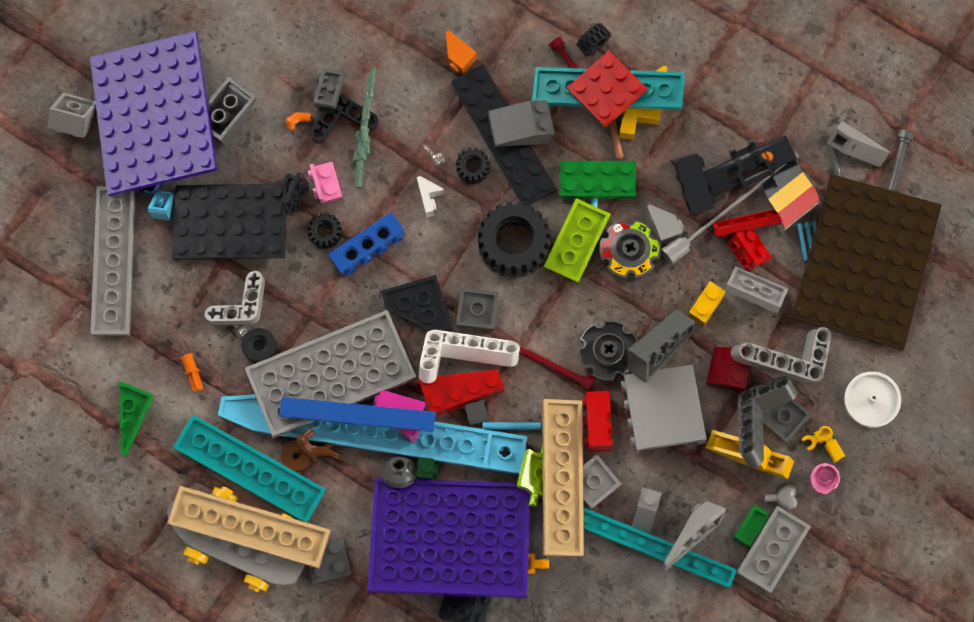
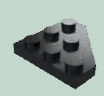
(419, 304)

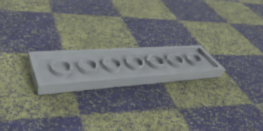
(112, 264)

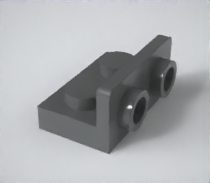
(328, 89)

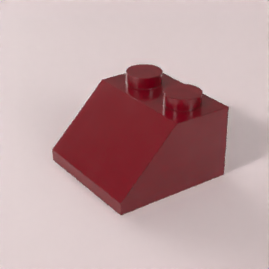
(727, 372)

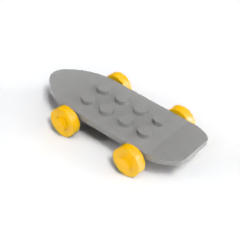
(257, 563)

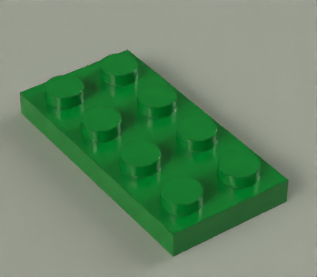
(597, 179)

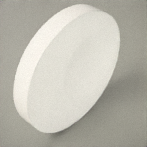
(872, 399)

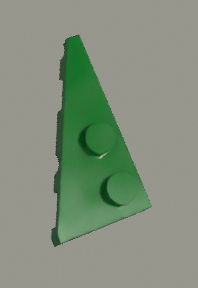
(133, 410)

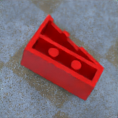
(597, 421)

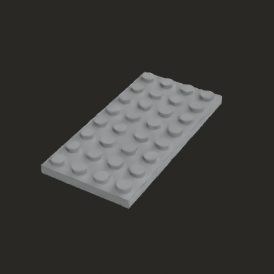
(333, 368)

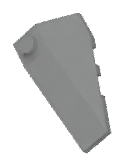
(700, 524)

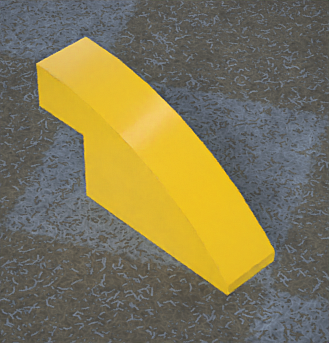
(645, 116)
(728, 446)

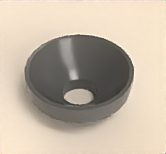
(399, 477)

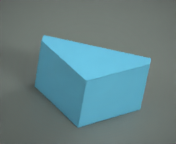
(162, 205)

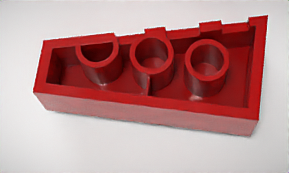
(457, 390)

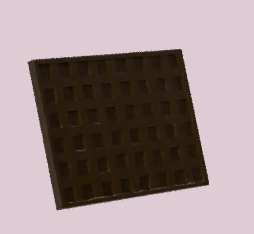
(866, 262)

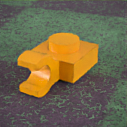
(540, 564)

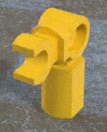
(823, 435)

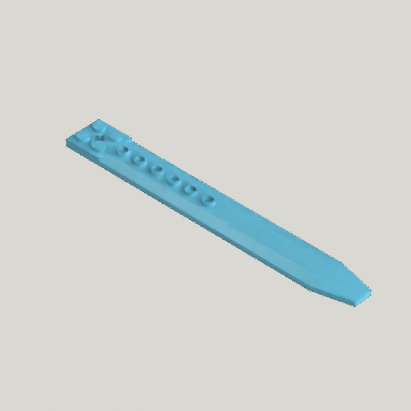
(446, 444)

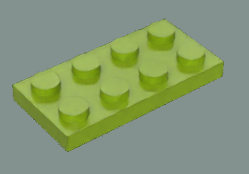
(577, 240)

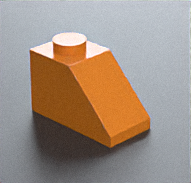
(459, 54)

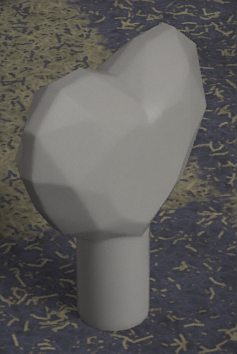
(784, 497)

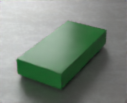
(752, 526)

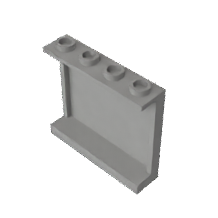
(664, 409)

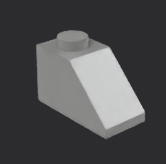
(664, 224)
(646, 510)

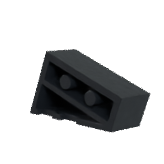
(694, 183)

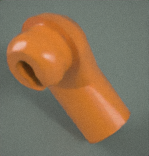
(295, 118)

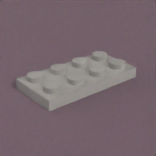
(773, 549)

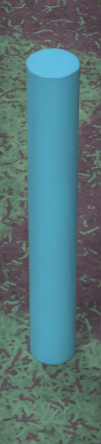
(512, 425)

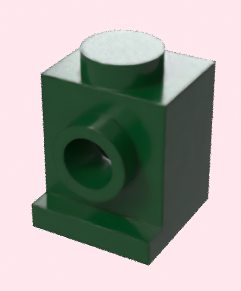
(427, 469)

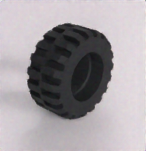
(514, 215)

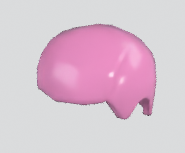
(824, 478)

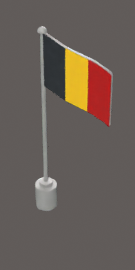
(787, 192)

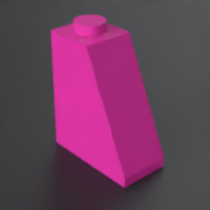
(392, 400)

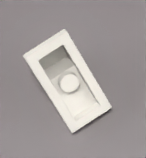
(429, 190)

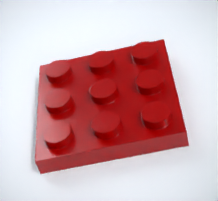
(607, 89)

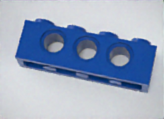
(355, 245)

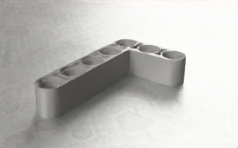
(785, 361)

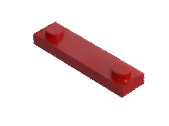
(747, 222)

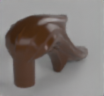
(314, 451)

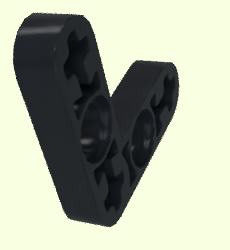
(337, 113)

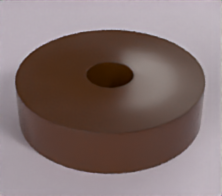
(294, 464)

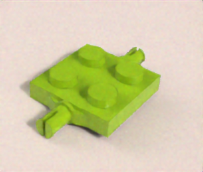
(532, 475)

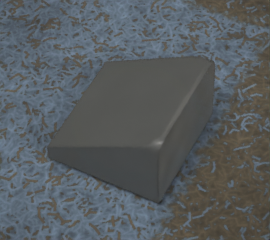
(476, 413)

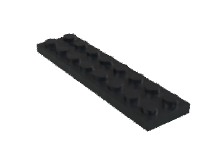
(519, 162)

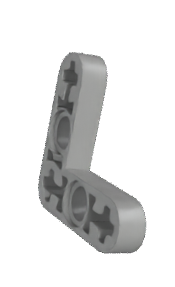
(244, 309)

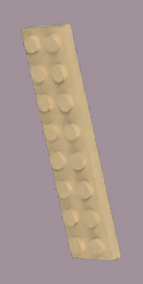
(562, 478)
(249, 527)

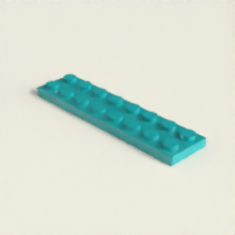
(663, 91)
(249, 468)

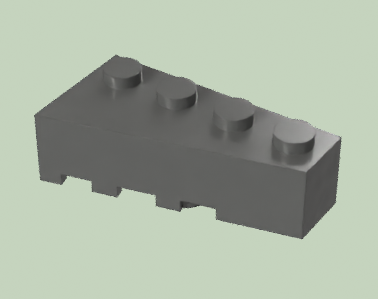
(659, 345)

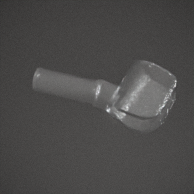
(437, 158)
(242, 329)

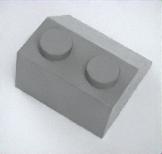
(72, 115)

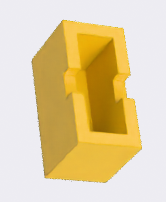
(706, 304)

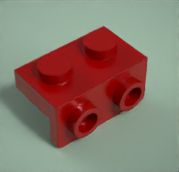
(749, 249)

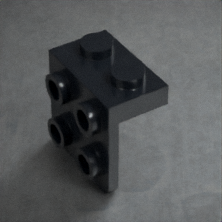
(297, 188)
(464, 608)

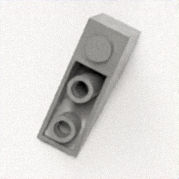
(857, 145)

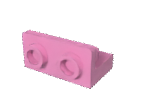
(326, 182)

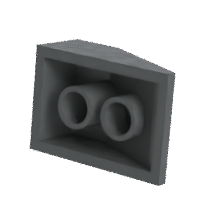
(229, 110)
(521, 124)

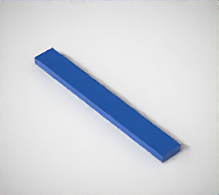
(357, 414)

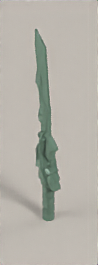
(362, 135)

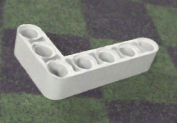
(464, 347)

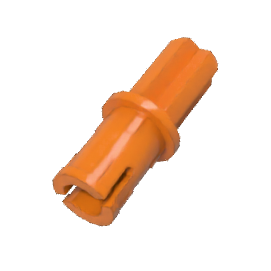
(192, 372)

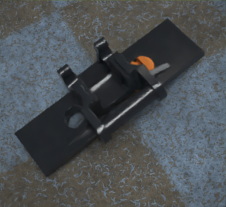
(748, 159)

